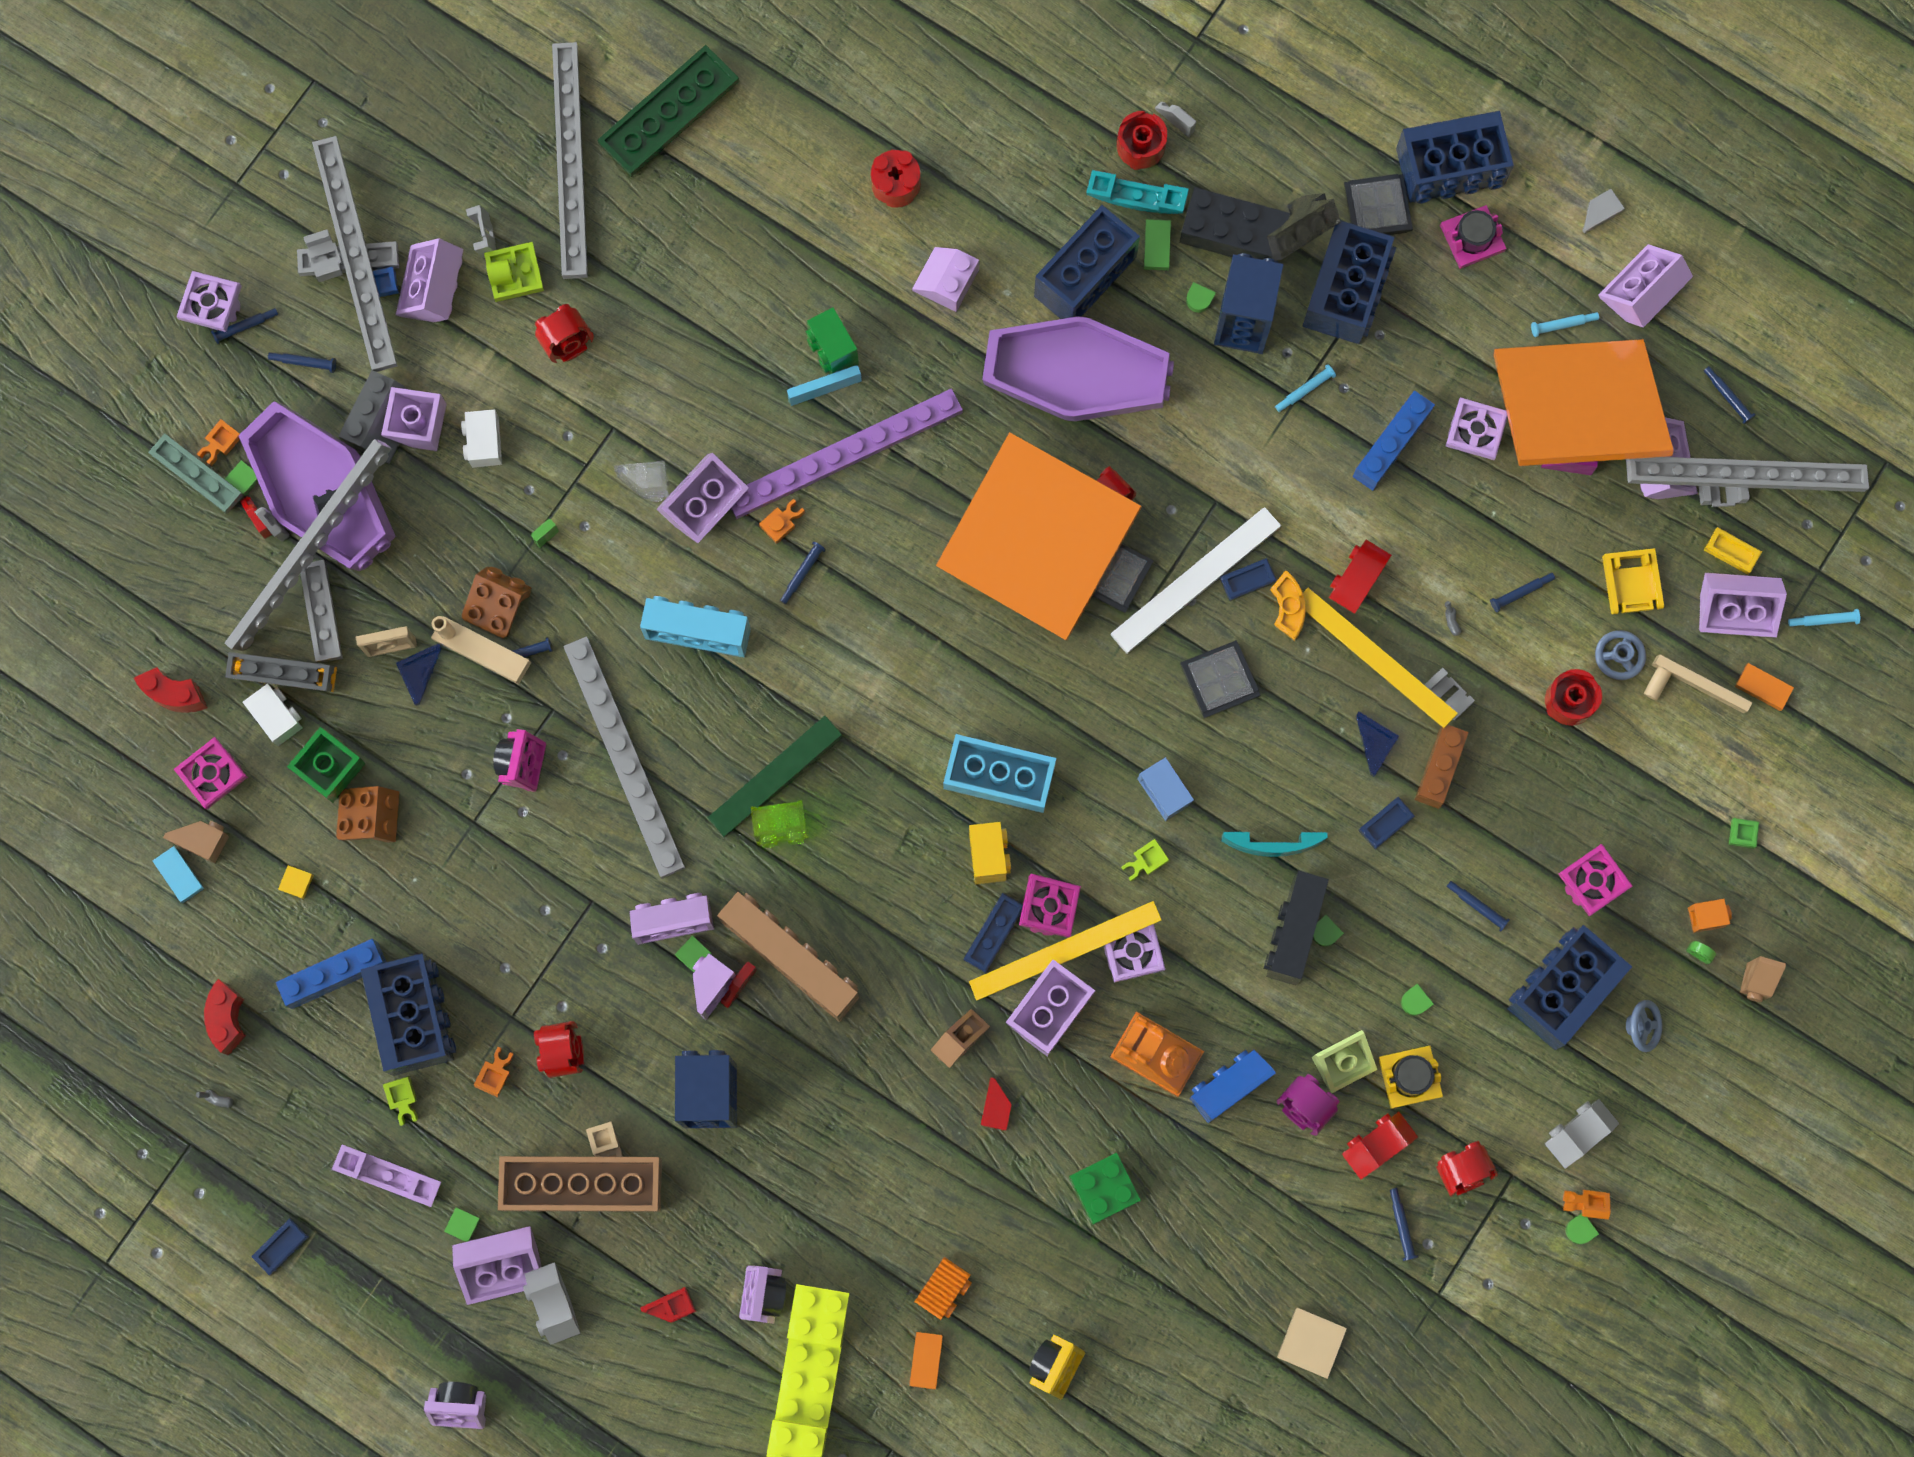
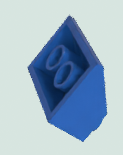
(1231, 1085)

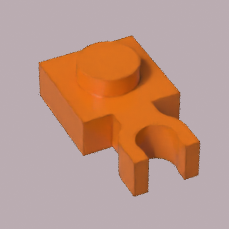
(221, 439)
(779, 523)
(493, 1076)
(1592, 1203)

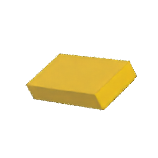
(1732, 551)

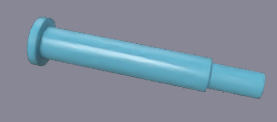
(1562, 323)
(1306, 388)
(1826, 619)

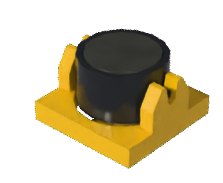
(1411, 1076)
(1055, 1366)

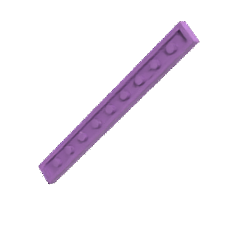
(847, 452)

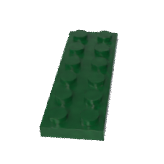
(668, 110)

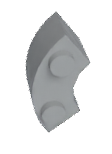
(1581, 1133)
(552, 1304)

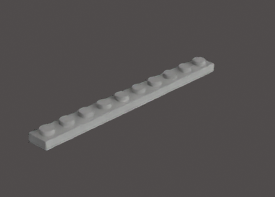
(570, 161)
(354, 254)
(1748, 474)
(312, 540)
(624, 757)

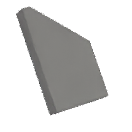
(1177, 117)
(1601, 210)
(272, 524)

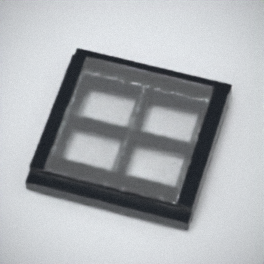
(1379, 204)
(1123, 578)
(1220, 679)

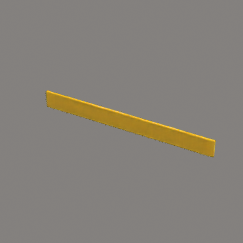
(1378, 659)
(1065, 950)

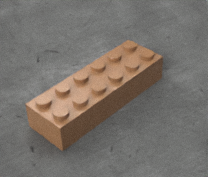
(788, 956)
(580, 1184)

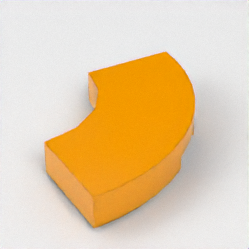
(1292, 605)

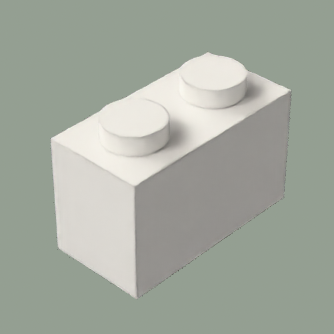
(483, 438)
(273, 715)

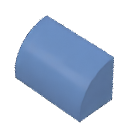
(1165, 789)

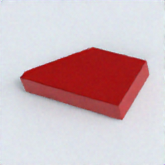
(250, 507)
(738, 984)
(996, 1107)
(671, 1307)

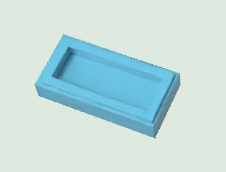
(178, 874)

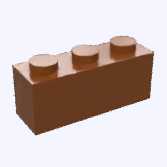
(1441, 766)

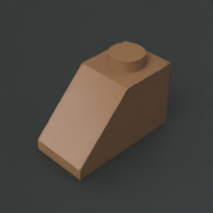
(200, 839)
(1761, 978)
(960, 1038)

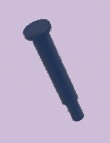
(244, 325)
(304, 361)
(1728, 394)
(802, 571)
(1520, 592)
(535, 648)
(1478, 906)
(1402, 1226)

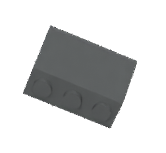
(368, 415)

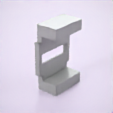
(481, 216)
(320, 244)
(1711, 496)
(1440, 684)

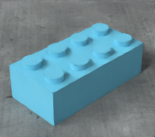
(695, 626)
(999, 773)

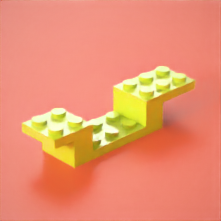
(809, 1373)

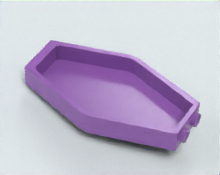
(1077, 369)
(302, 460)

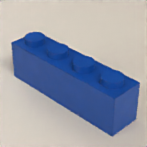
(1393, 440)
(329, 974)

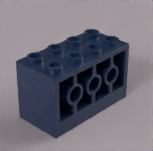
(1454, 157)
(1086, 265)
(1350, 282)
(1248, 303)
(1585, 988)
(391, 1012)
(705, 1090)

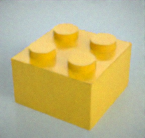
(988, 854)

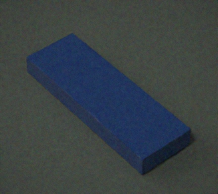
(993, 933)

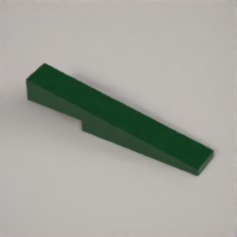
(776, 776)

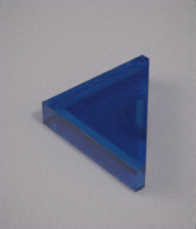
(417, 671)
(1375, 740)

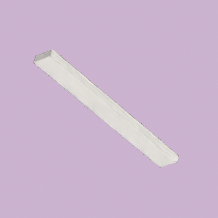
(1195, 580)

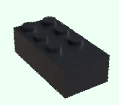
(1230, 225)
(1297, 928)

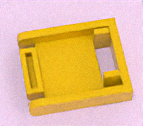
(1635, 586)

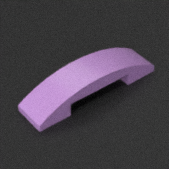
(386, 1175)

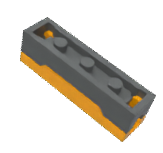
(281, 672)

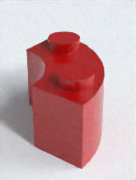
(1359, 576)
(171, 694)
(222, 1017)
(1379, 1145)

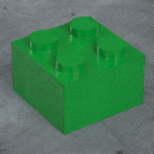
(831, 341)
(326, 764)
(1104, 1188)

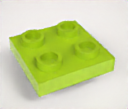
(513, 271)

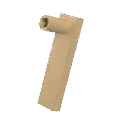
(479, 649)
(1668, 668)

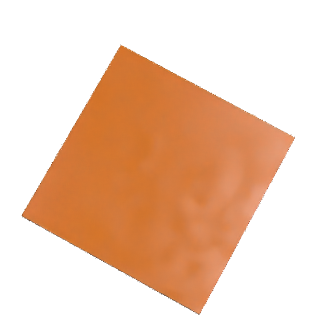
(1582, 402)
(1038, 536)

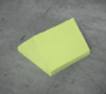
(1345, 1062)

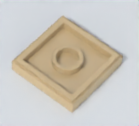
(386, 641)
(1311, 1343)

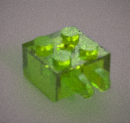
(779, 824)

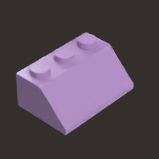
(430, 281)
(1646, 285)
(1681, 450)
(702, 498)
(1741, 604)
(671, 919)
(1050, 1007)
(495, 1264)

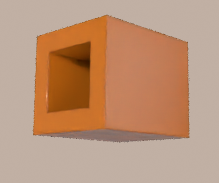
(1709, 915)

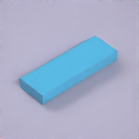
(824, 385)

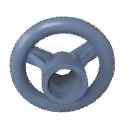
(1624, 646)
(1639, 1026)

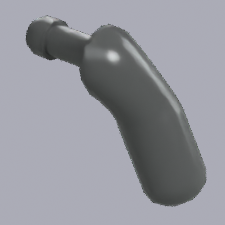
(1451, 619)
(215, 1099)

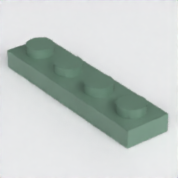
(195, 473)

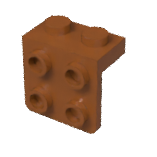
(494, 601)
(368, 814)

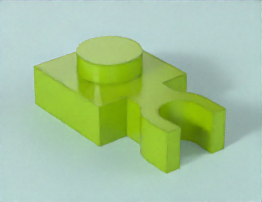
(1150, 859)
(400, 1095)

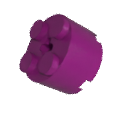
(1308, 1104)

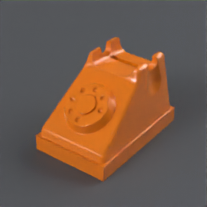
(1157, 1054)

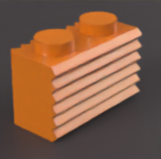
(943, 1288)

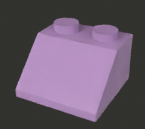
(947, 277)
(414, 418)
(710, 983)

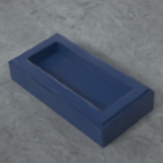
(1248, 579)
(1386, 823)
(280, 1246)

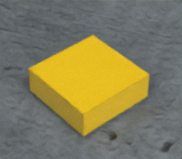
(295, 882)

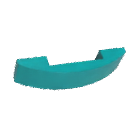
(1137, 195)
(1241, 842)

